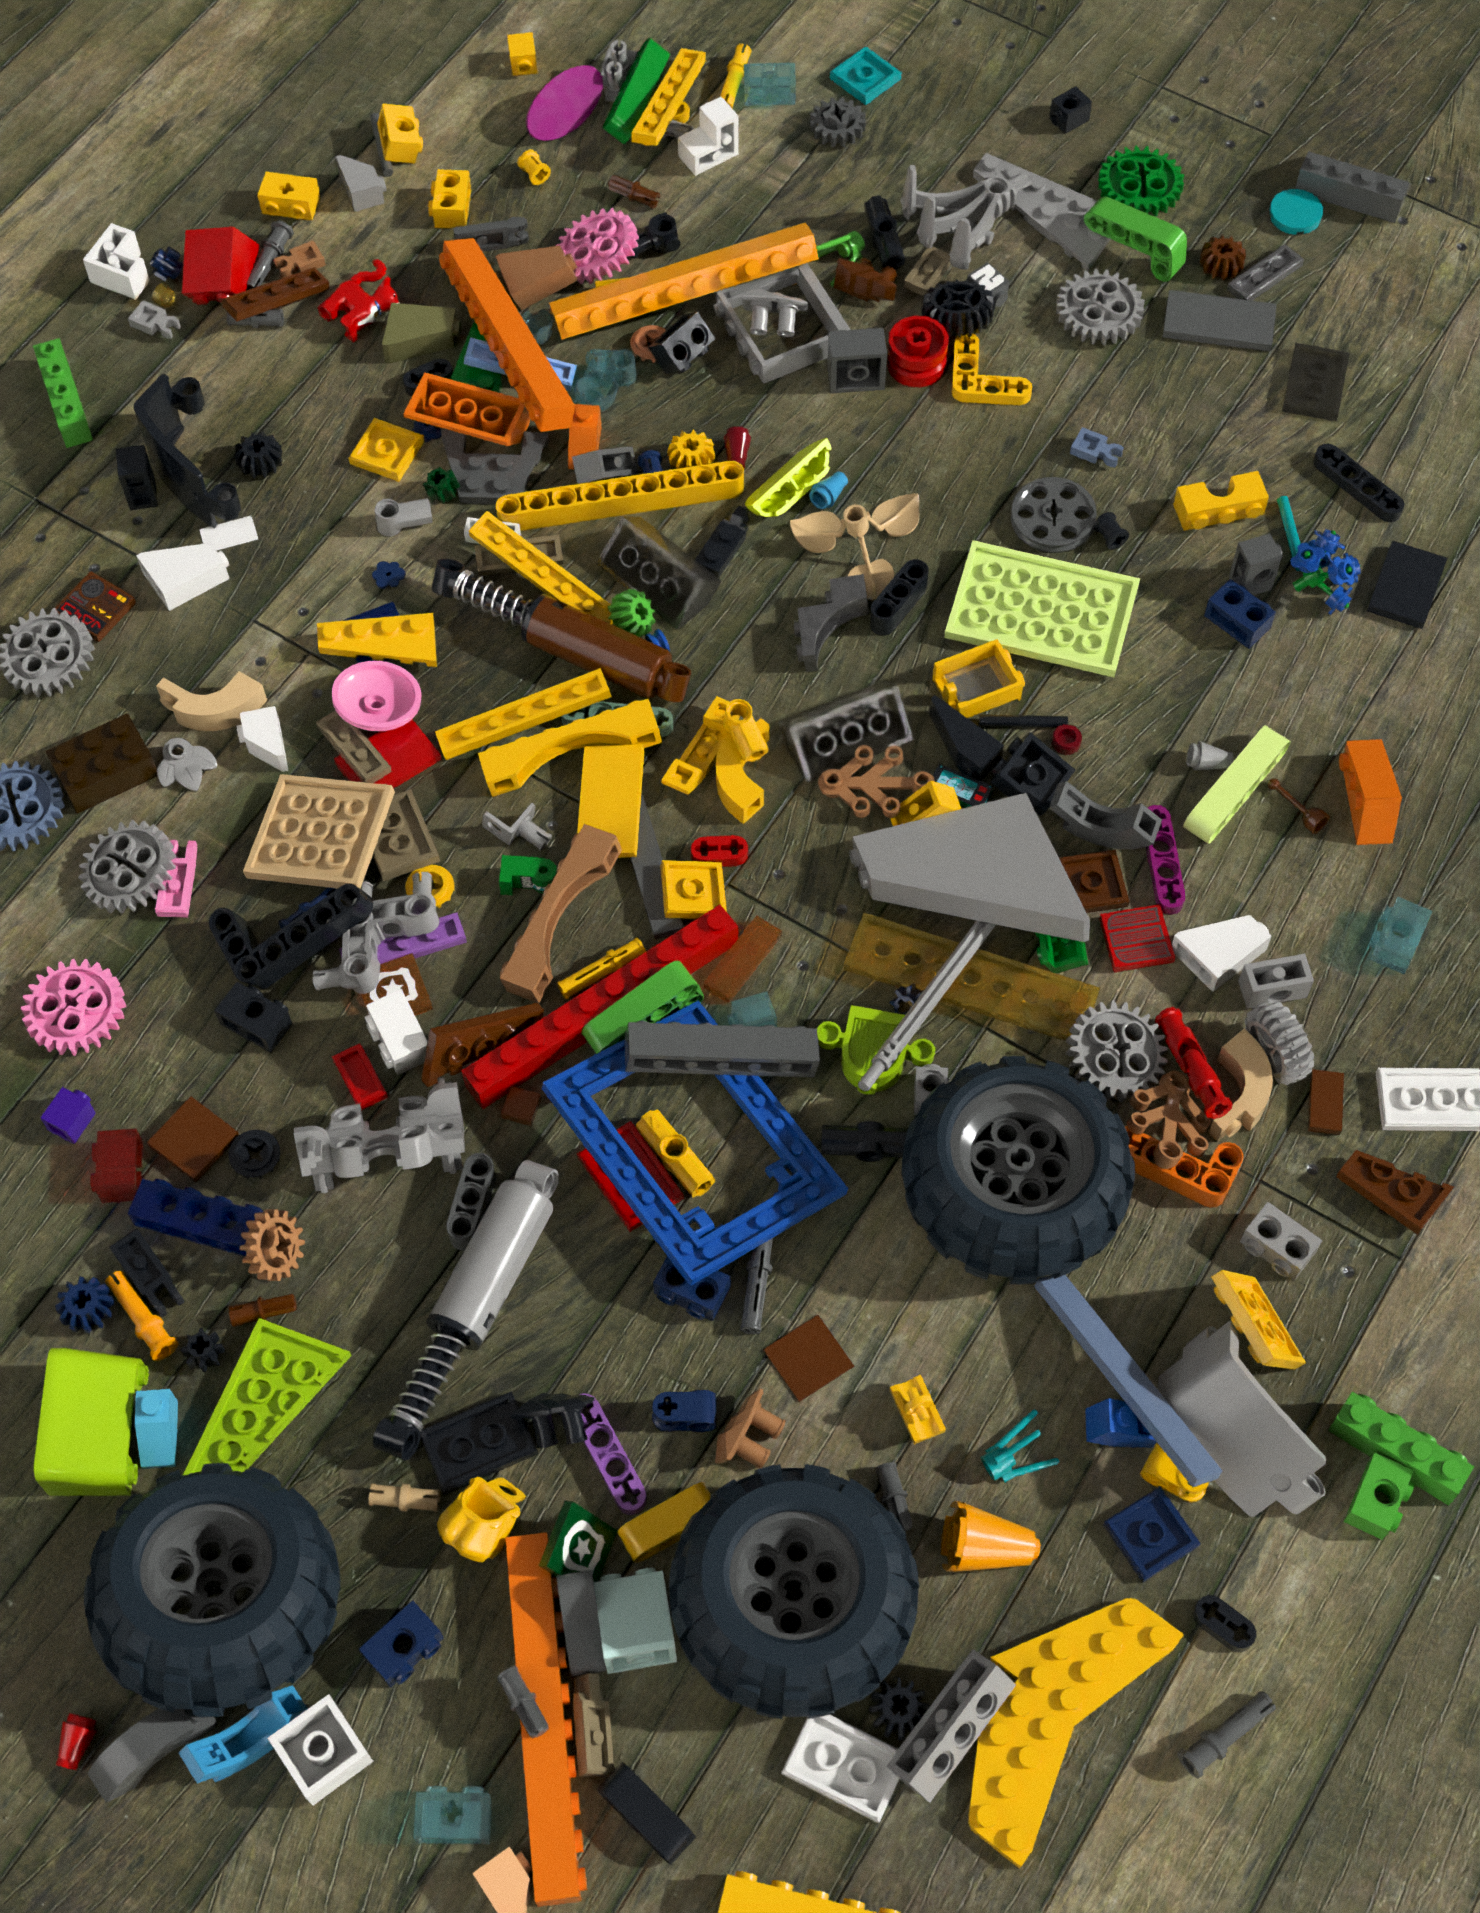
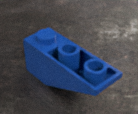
(1116, 1425)

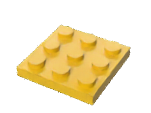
(1257, 1320)

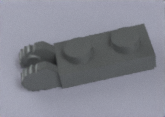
(495, 234)

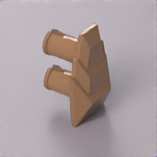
(734, 1439)

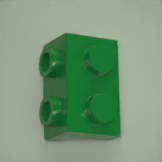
(1060, 953)

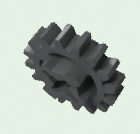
(837, 122)

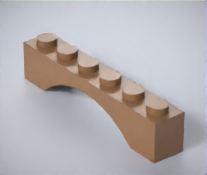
(588, 860)

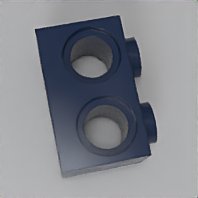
(1234, 609)
(687, 1296)

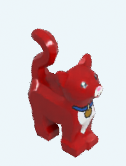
(358, 304)

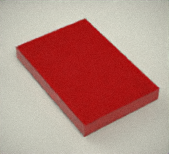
(404, 749)
(649, 1161)

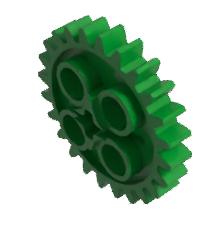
(1158, 178)

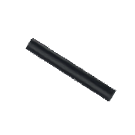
(1022, 721)

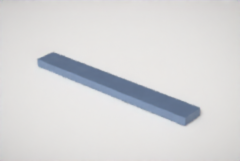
(1129, 1380)

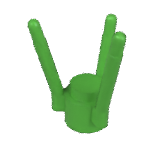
(847, 246)

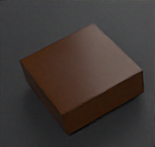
(521, 1106)

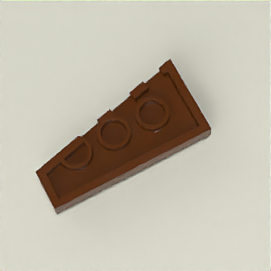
(471, 1039)

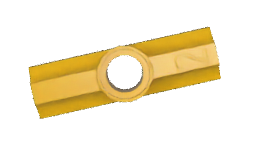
(685, 1166)

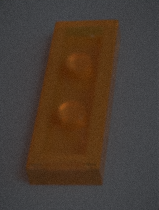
(742, 959)

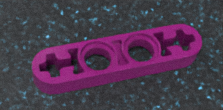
(1166, 859)

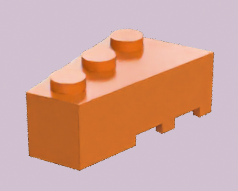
(1370, 791)

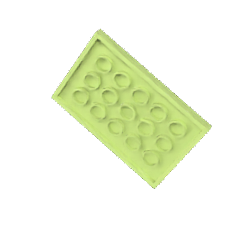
(1043, 608)

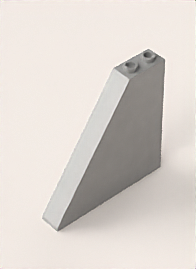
(975, 865)

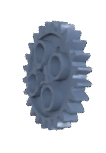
(42, 797)

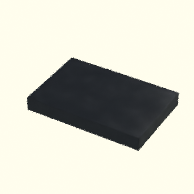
(1407, 584)
(477, 1443)

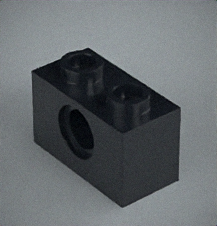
(263, 1030)

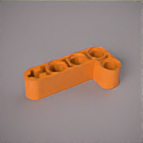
(1201, 1172)

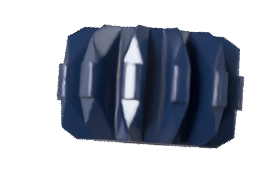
(92, 1296)

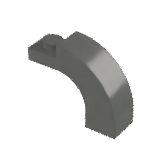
(1102, 825)
(143, 1745)

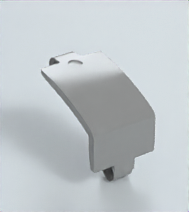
(1241, 1426)

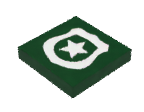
(577, 1542)

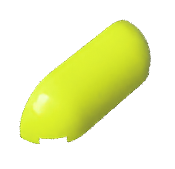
(791, 481)

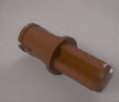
(634, 191)
(260, 1308)

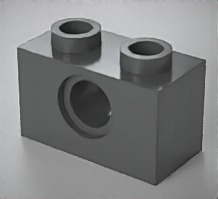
(1256, 564)

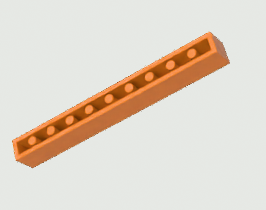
(507, 335)
(546, 1757)

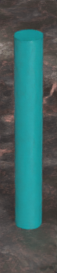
(1289, 525)

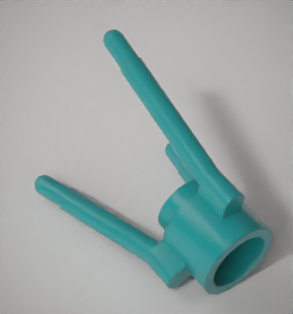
(999, 1459)

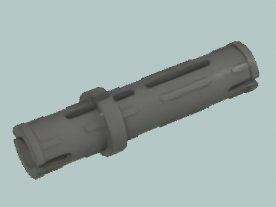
(757, 1283)

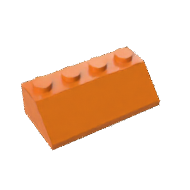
(468, 410)

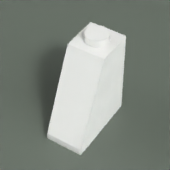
(183, 571)
(1221, 948)

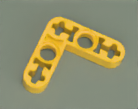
(977, 383)

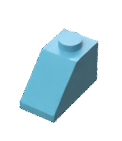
(156, 1428)

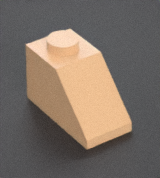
(506, 1881)

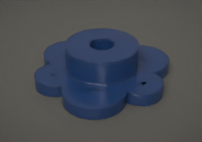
(428, 431)
(388, 574)

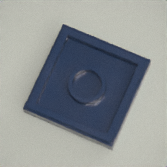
(1151, 1534)

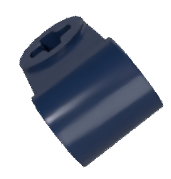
(689, 1411)

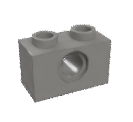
(1276, 980)

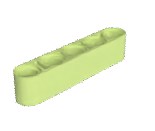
(1236, 784)

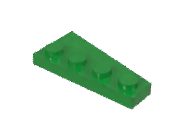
(473, 375)

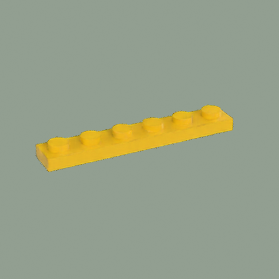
(668, 97)
(537, 566)
(523, 714)

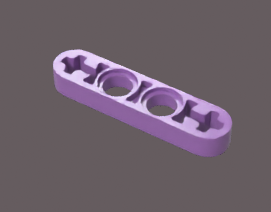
(611, 1452)

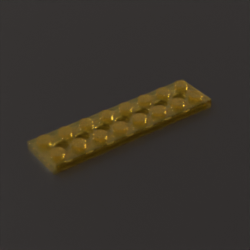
(973, 997)

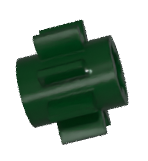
(441, 485)

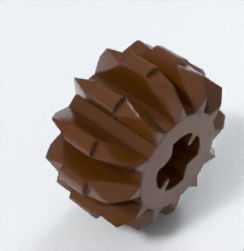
(1222, 257)

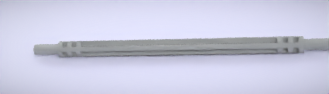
(925, 1003)

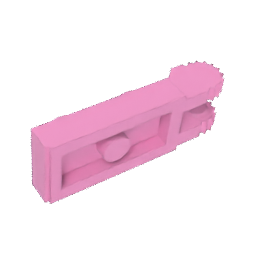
(178, 892)

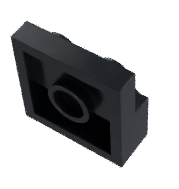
(1031, 770)

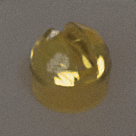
(163, 295)

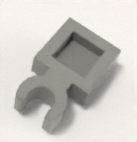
(153, 318)

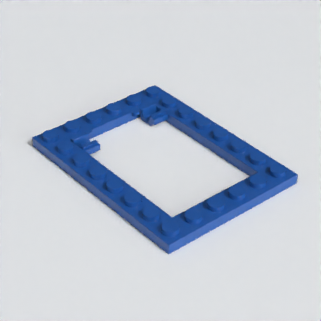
(708, 1248)

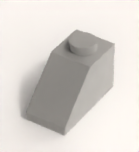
(361, 183)

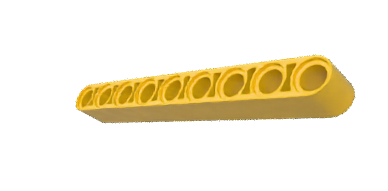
(622, 495)

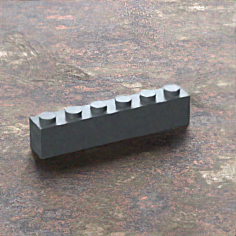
(721, 1049)

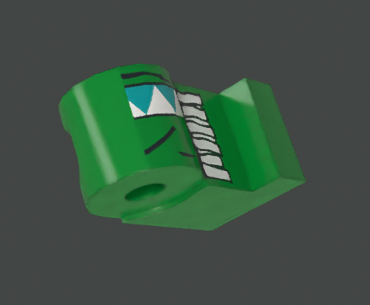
(525, 873)

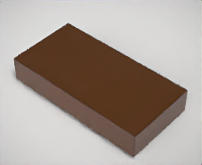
(1326, 1102)

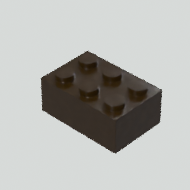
(102, 763)

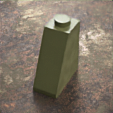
(419, 331)

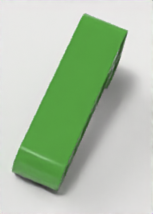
(1142, 232)
(647, 1002)

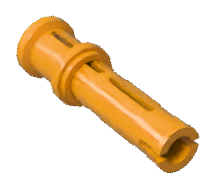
(148, 1326)

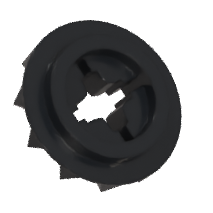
(256, 1141)

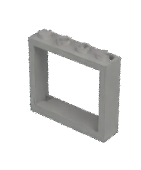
(798, 357)

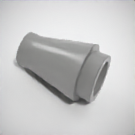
(1207, 757)

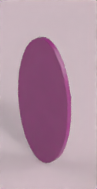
(564, 103)

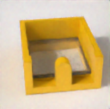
(978, 679)

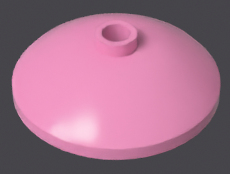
(376, 696)

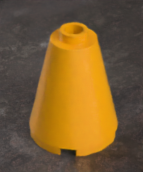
(985, 1541)

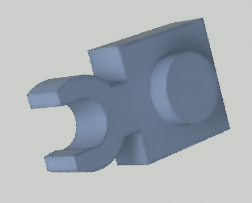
(1093, 445)

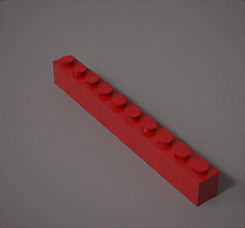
(561, 1030)

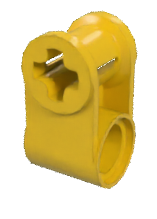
(1162, 1472)

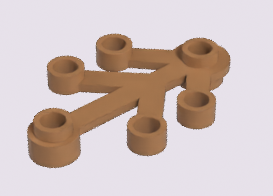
(870, 782)
(1176, 1090)

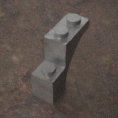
(844, 602)

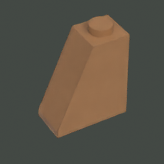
(536, 273)

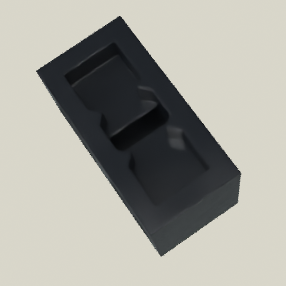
(679, 338)
(136, 477)

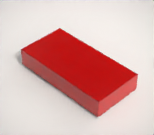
(359, 1076)

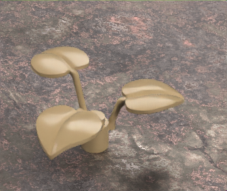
(897, 516)

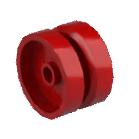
(917, 351)

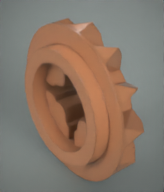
(639, 341)

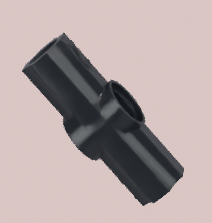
(884, 232)
(866, 1141)

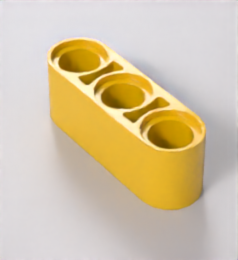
(663, 1523)

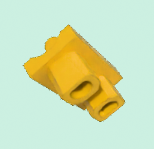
(917, 1409)

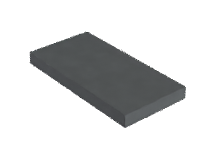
(1219, 320)

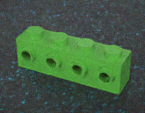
(1374, 1430)

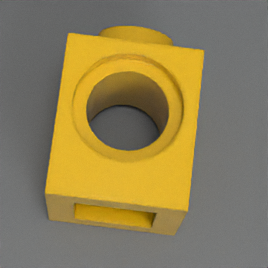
(522, 54)

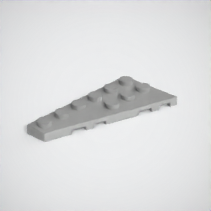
(1051, 210)

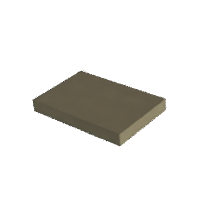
(404, 839)

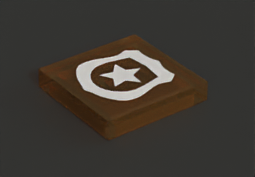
(404, 975)

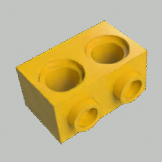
(450, 198)

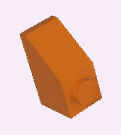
(585, 431)

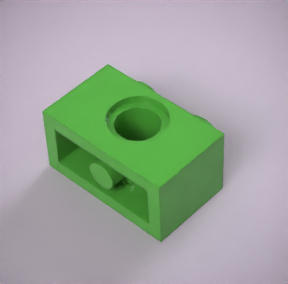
(1366, 1511)

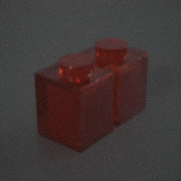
(116, 1160)

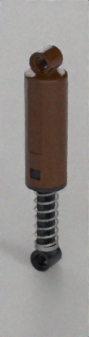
(572, 635)

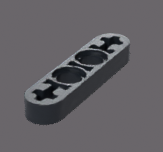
(1362, 479)

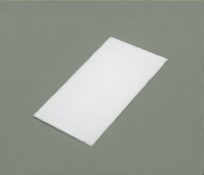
(230, 533)

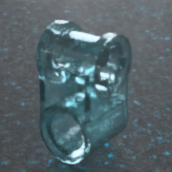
(612, 363)

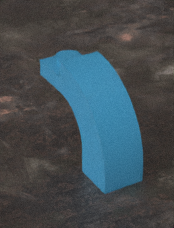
(244, 1741)

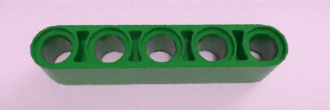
(636, 90)

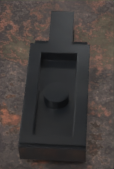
(724, 542)

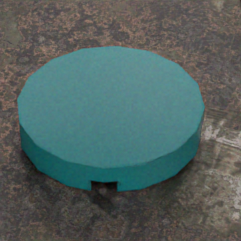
(1296, 211)

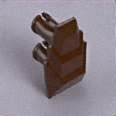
(863, 282)

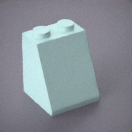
(634, 1621)

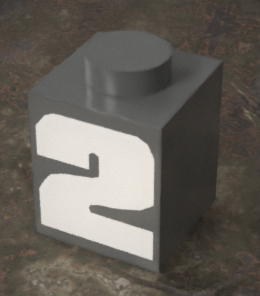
(993, 280)

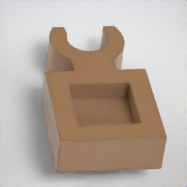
(301, 259)

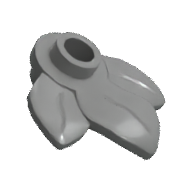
(185, 767)

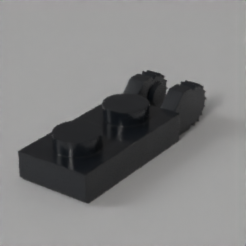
(145, 1269)

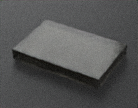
(1315, 382)

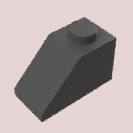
(605, 464)

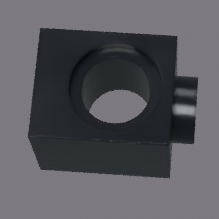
(1070, 110)

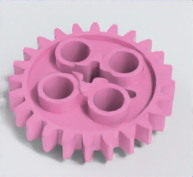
(600, 244)
(55, 992)

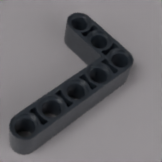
(289, 938)

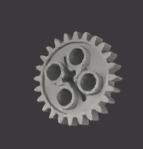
(1100, 307)
(46, 652)
(117, 885)
(1143, 1051)

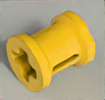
(534, 167)

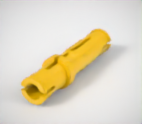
(735, 74)
(601, 968)

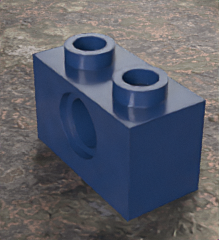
(408, 1624)

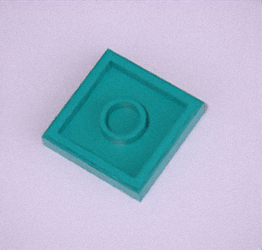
(865, 75)

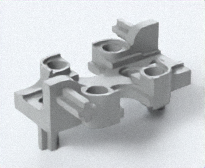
(421, 1132)

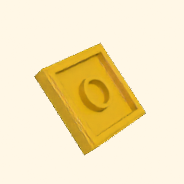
(386, 449)
(691, 888)

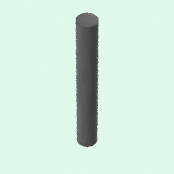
(386, 165)

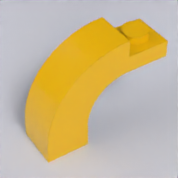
(734, 787)

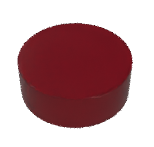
(1066, 739)

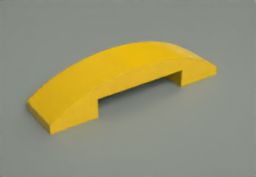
(701, 752)

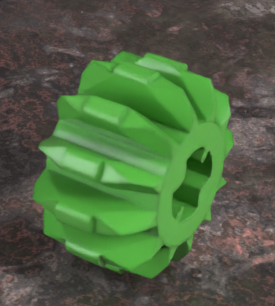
(632, 612)

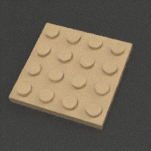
(319, 831)

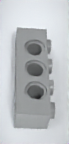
(951, 1725)

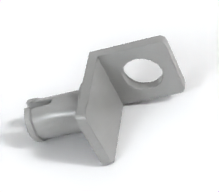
(522, 827)

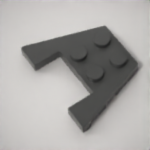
(491, 476)

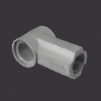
(394, 516)

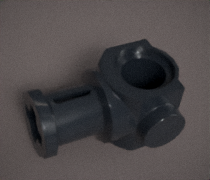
(659, 236)

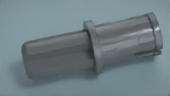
(893, 1493)
(523, 1702)

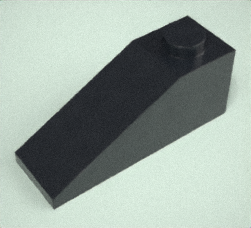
(968, 745)

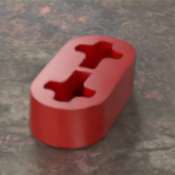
(720, 850)

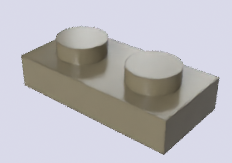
(927, 271)

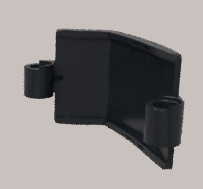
(161, 429)

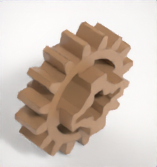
(272, 1245)

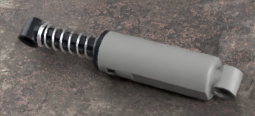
(472, 1297)

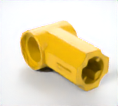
(745, 731)

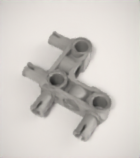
(389, 918)

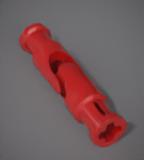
(1201, 1075)

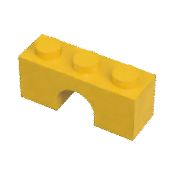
(1200, 508)

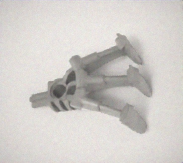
(963, 209)

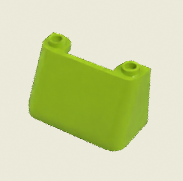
(87, 1423)

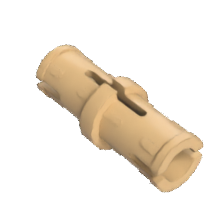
(404, 1497)

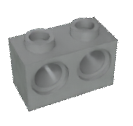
(1286, 1235)

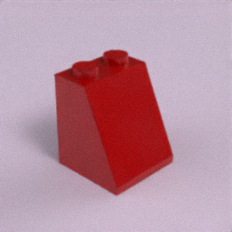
(216, 263)

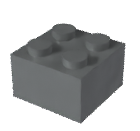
(856, 360)

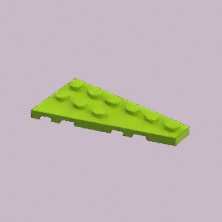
(264, 1394)

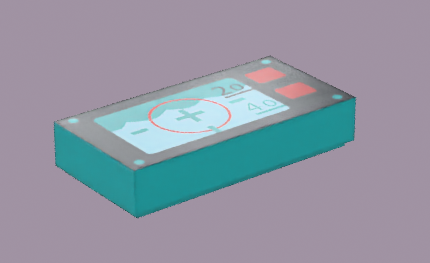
(968, 789)

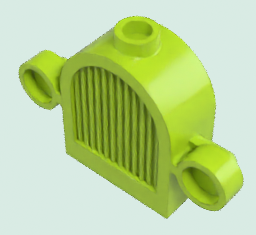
(864, 1036)

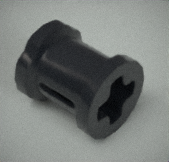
(1110, 530)

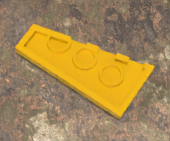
(394, 637)

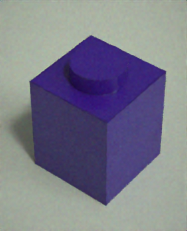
(68, 1114)

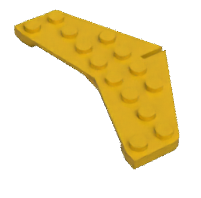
(1057, 1686)

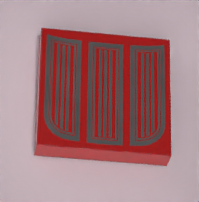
(1137, 938)

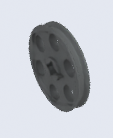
(1064, 511)

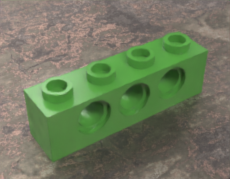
(62, 393)

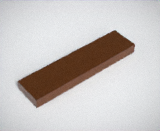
(275, 294)

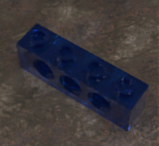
(154, 1196)

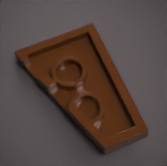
(1398, 1193)

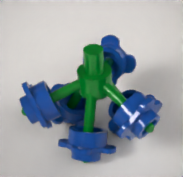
(1317, 555)

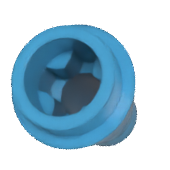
(827, 491)

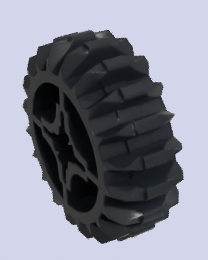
(960, 307)

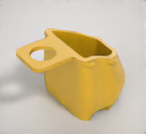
(480, 1518)

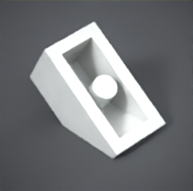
(263, 736)

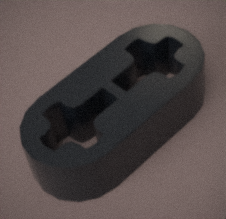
(431, 367)
(1220, 1630)

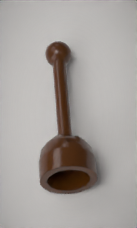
(1313, 818)

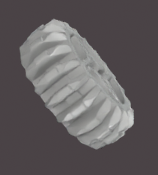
(1281, 1040)

